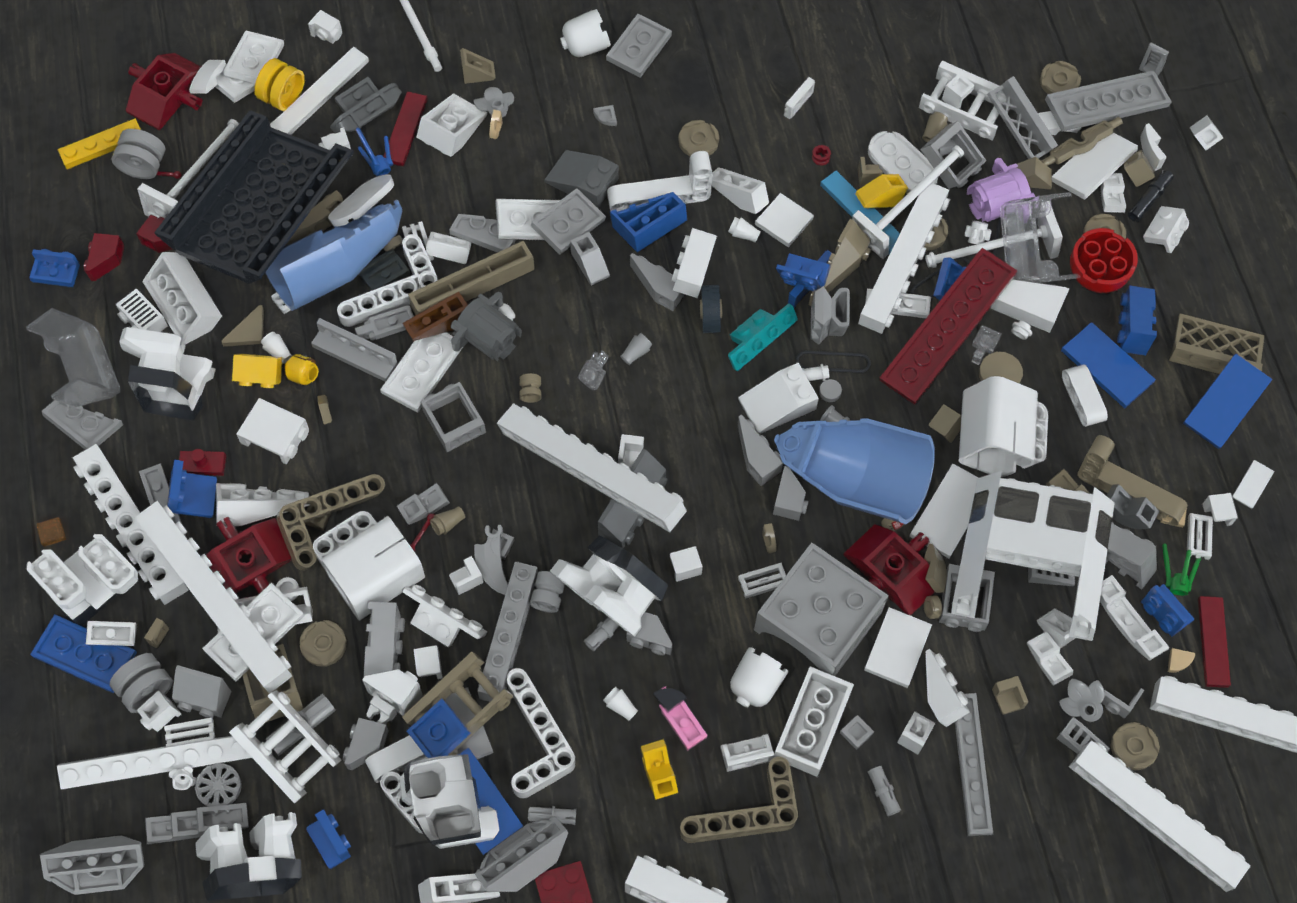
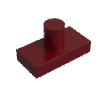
(203, 462)

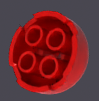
(1103, 260)

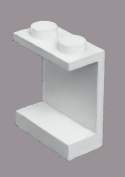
(273, 430)

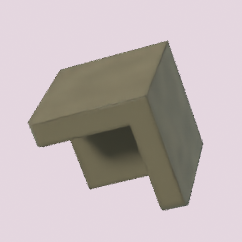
(1139, 168)
(867, 173)
(947, 423)
(1010, 695)

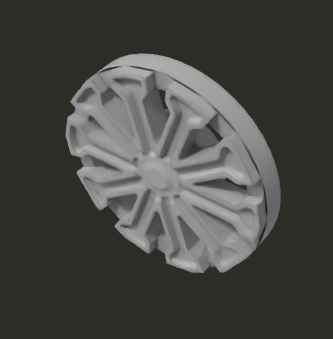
(218, 785)

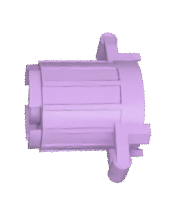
(997, 189)

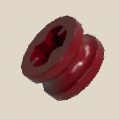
(817, 159)

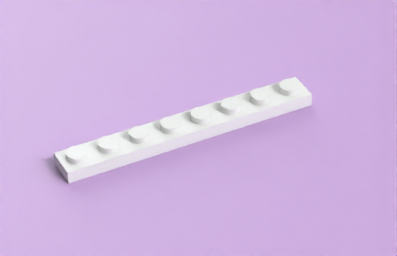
(150, 761)

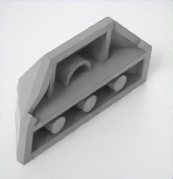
(522, 856)
(93, 864)

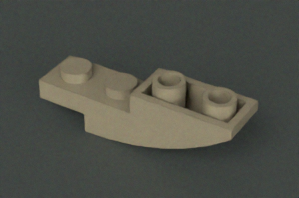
(318, 217)

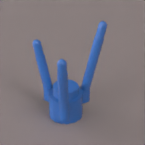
(378, 163)

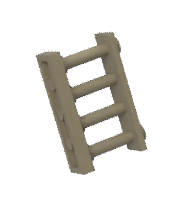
(453, 683)

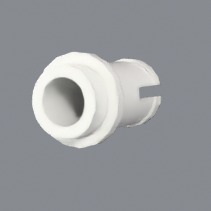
(817, 373)

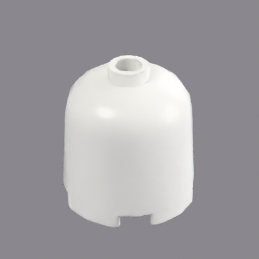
(584, 35)
(756, 679)

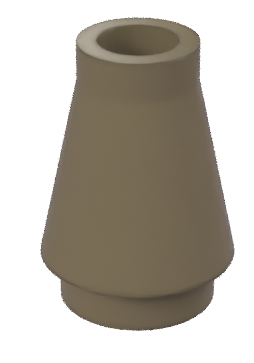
(935, 124)
(445, 521)

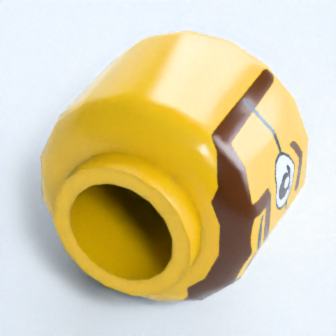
(301, 369)

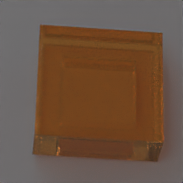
(51, 531)

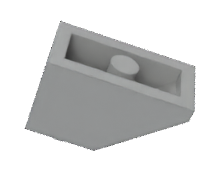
(790, 497)

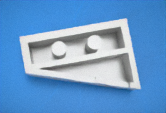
(693, 262)

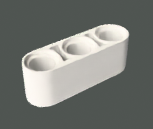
(1084, 395)
(394, 758)
(395, 797)

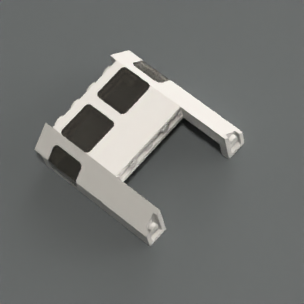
(1041, 531)

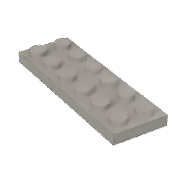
(1107, 100)

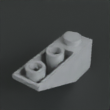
(656, 281)
(758, 456)

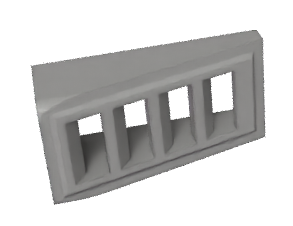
(1154, 59)
(1035, 577)
(1081, 730)

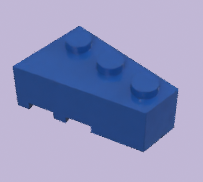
(649, 221)
(1137, 320)

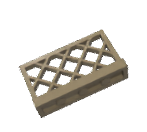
(1214, 359)

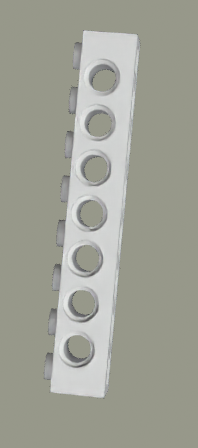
(93, 460)

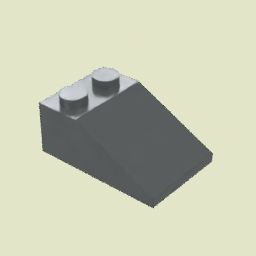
(584, 172)

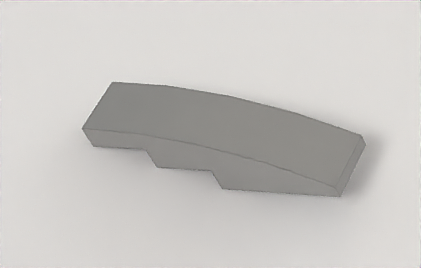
(194, 823)

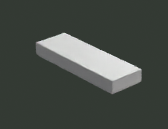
(911, 305)

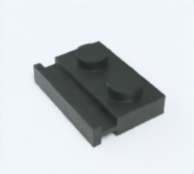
(384, 270)

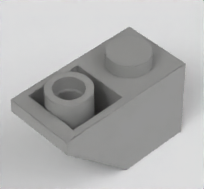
(589, 258)
(651, 636)
(366, 740)

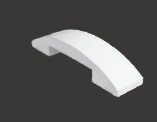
(1128, 620)

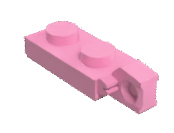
(685, 725)

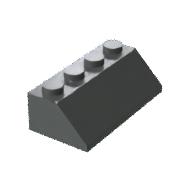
(618, 520)

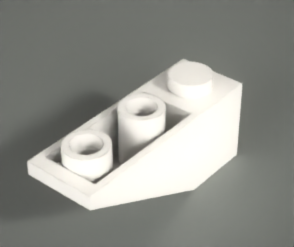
(941, 691)

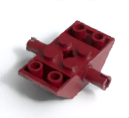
(162, 89)
(261, 542)
(878, 553)

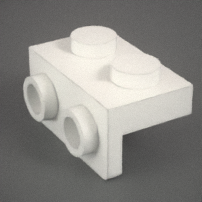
(1167, 227)

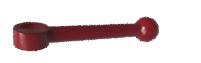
(177, 174)
(430, 516)

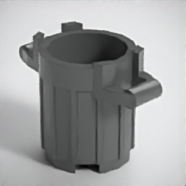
(485, 328)

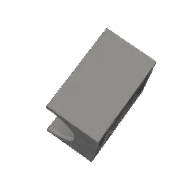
(822, 609)

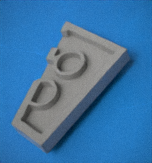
(480, 232)
(80, 424)

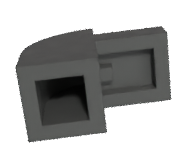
(1132, 512)

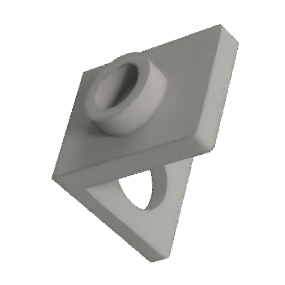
(1116, 706)

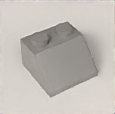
(200, 692)

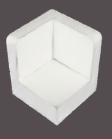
(957, 90)
(1206, 132)
(630, 449)
(1221, 508)
(686, 563)
(466, 577)
(428, 661)

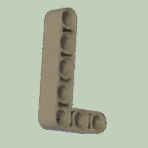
(1103, 474)
(321, 509)
(749, 815)

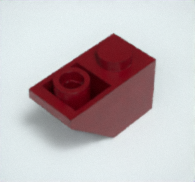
(147, 236)
(104, 255)

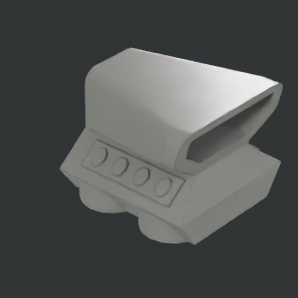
(829, 314)

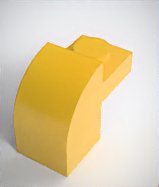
(659, 769)

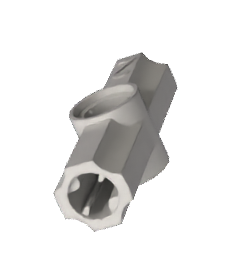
(313, 715)

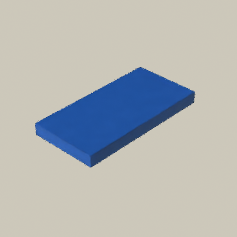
(1108, 365)
(1227, 401)
(65, 648)
(491, 797)

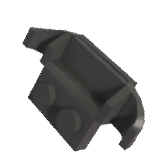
(363, 104)

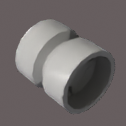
(547, 592)

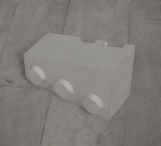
(1132, 555)
(383, 638)

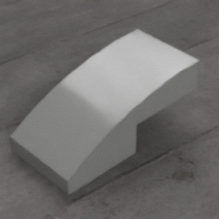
(419, 506)

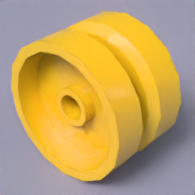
(279, 84)

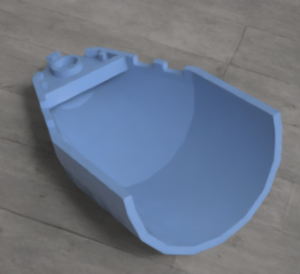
(332, 258)
(862, 464)

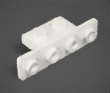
(440, 620)

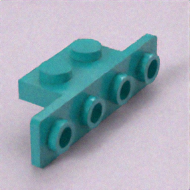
(758, 333)

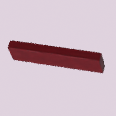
(406, 127)
(1214, 642)

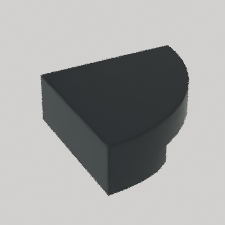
(669, 698)

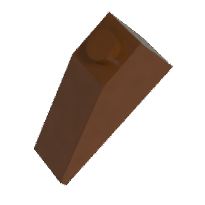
(436, 318)

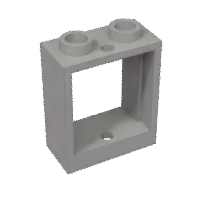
(962, 140)
(461, 434)
(972, 624)

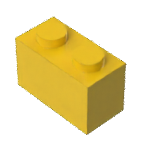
(257, 369)

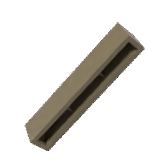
(476, 278)

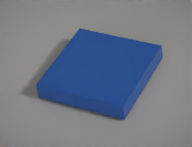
(438, 731)

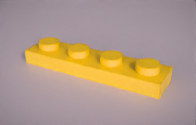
(94, 145)

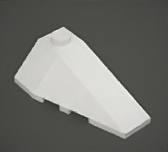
(251, 505)

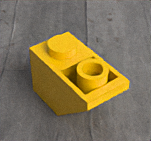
(882, 192)

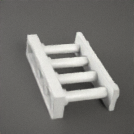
(968, 120)
(262, 751)

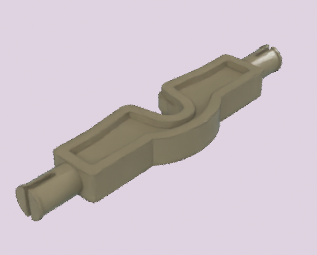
(1090, 138)

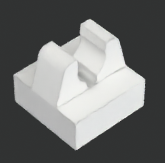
(378, 706)

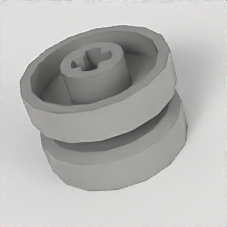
(138, 153)
(139, 681)

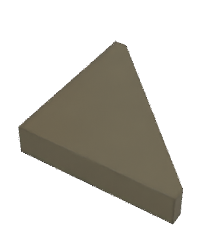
(248, 331)

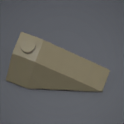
(849, 253)

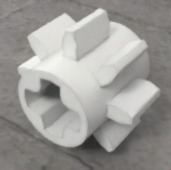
(978, 232)

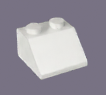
(395, 688)

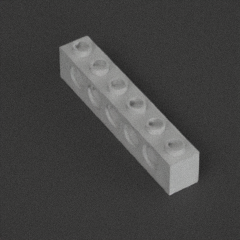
(509, 627)

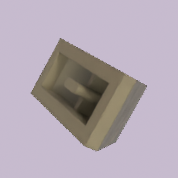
(476, 67)
(1036, 173)

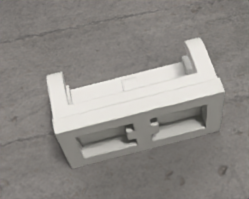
(747, 753)

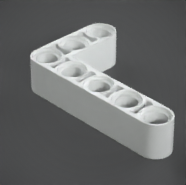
(690, 188)
(395, 289)
(542, 732)

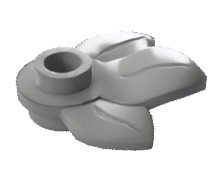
(494, 100)
(1083, 696)

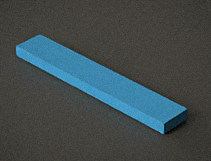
(845, 196)

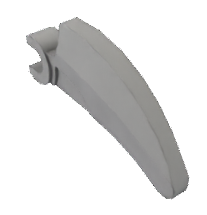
(489, 561)

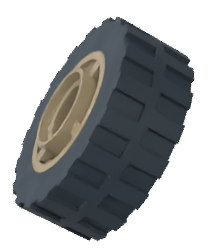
(711, 308)

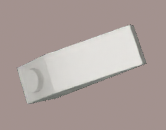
(741, 190)
(454, 889)

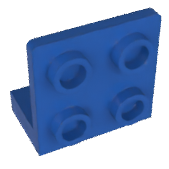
(804, 272)
(191, 492)
(1166, 610)

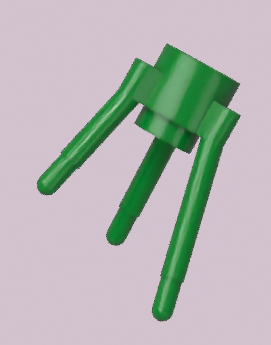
(1180, 583)

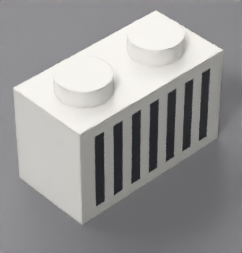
(140, 313)

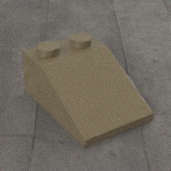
(258, 694)

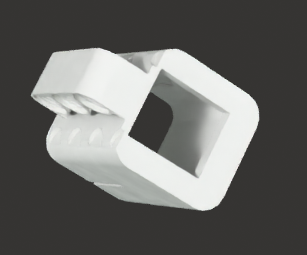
(1002, 427)
(368, 563)

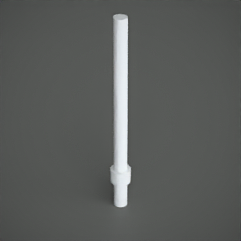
(429, 51)

